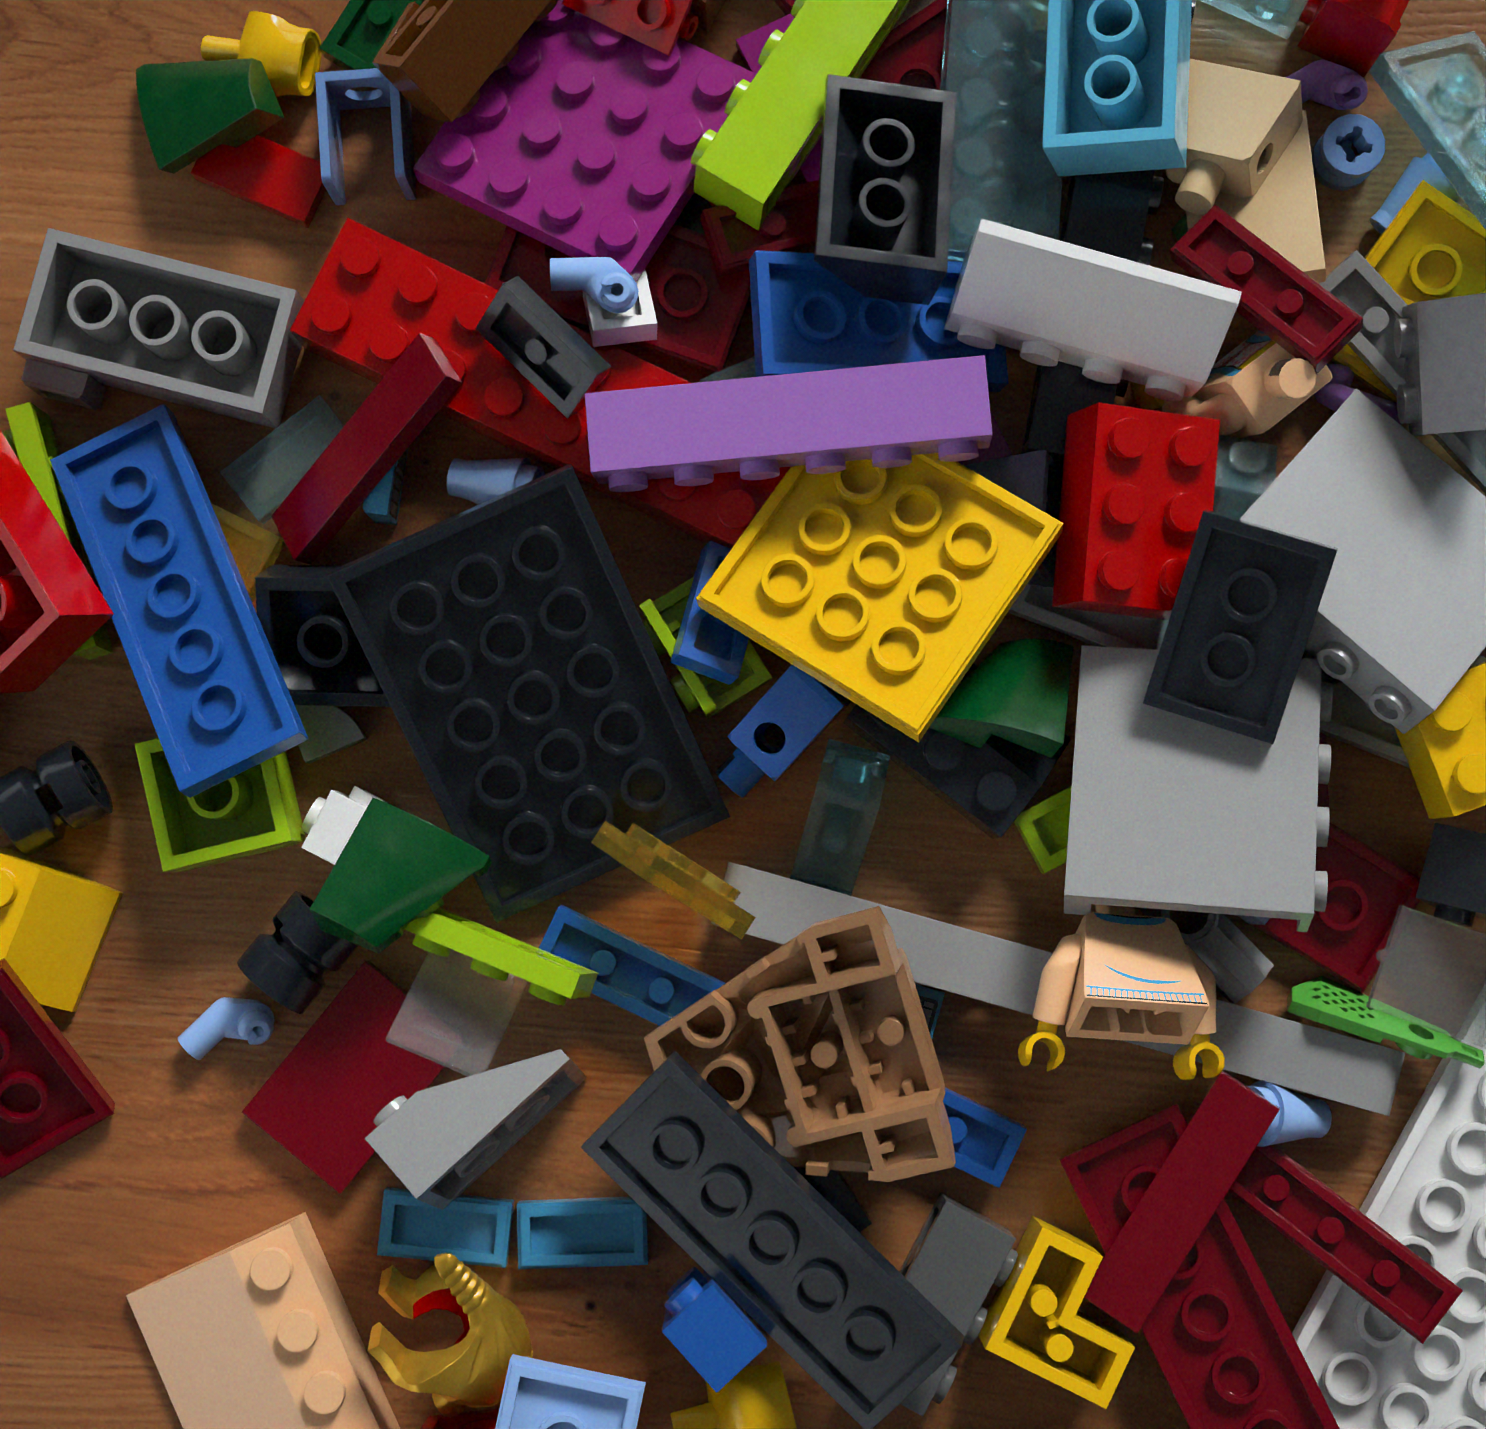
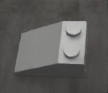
(460, 1128)

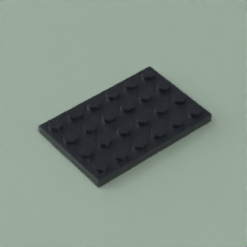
(528, 688)

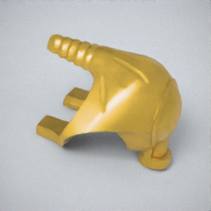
(478, 1362)

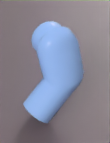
(598, 277)
(230, 1019)

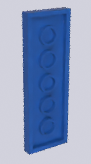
(178, 601)

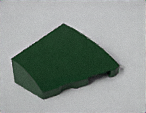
(203, 105)
(1013, 695)
(391, 876)

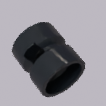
(30, 808)
(295, 956)

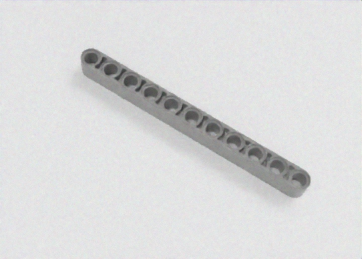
(1011, 973)

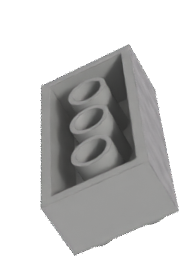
(162, 327)

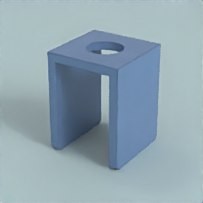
(334, 95)

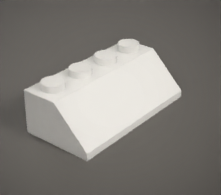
(1089, 311)

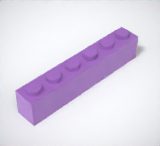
(789, 422)

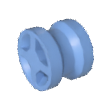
(1336, 164)

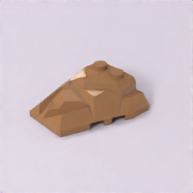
(824, 1053)

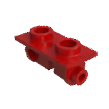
(647, 21)

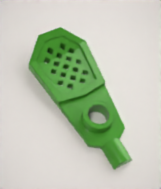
(1347, 1011)

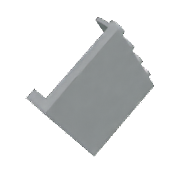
(1409, 563)
(1190, 810)

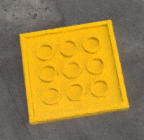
(882, 579)

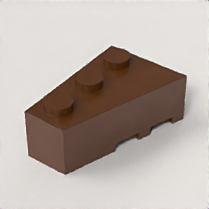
(451, 47)

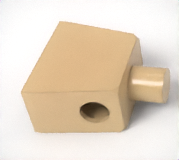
(1234, 132)

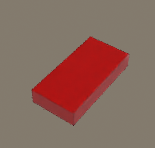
(265, 177)

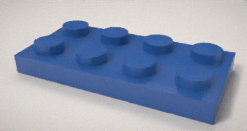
(820, 323)

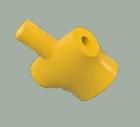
(286, 51)
(748, 1401)

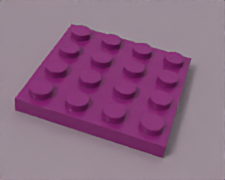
(585, 138)

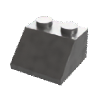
(1443, 365)

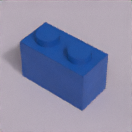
(711, 1328)

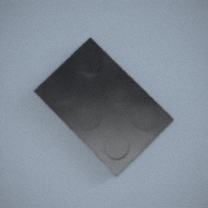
(1239, 626)

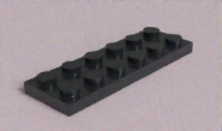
(773, 1242)

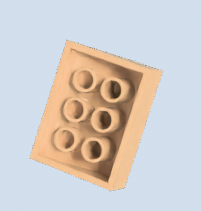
(261, 1339)

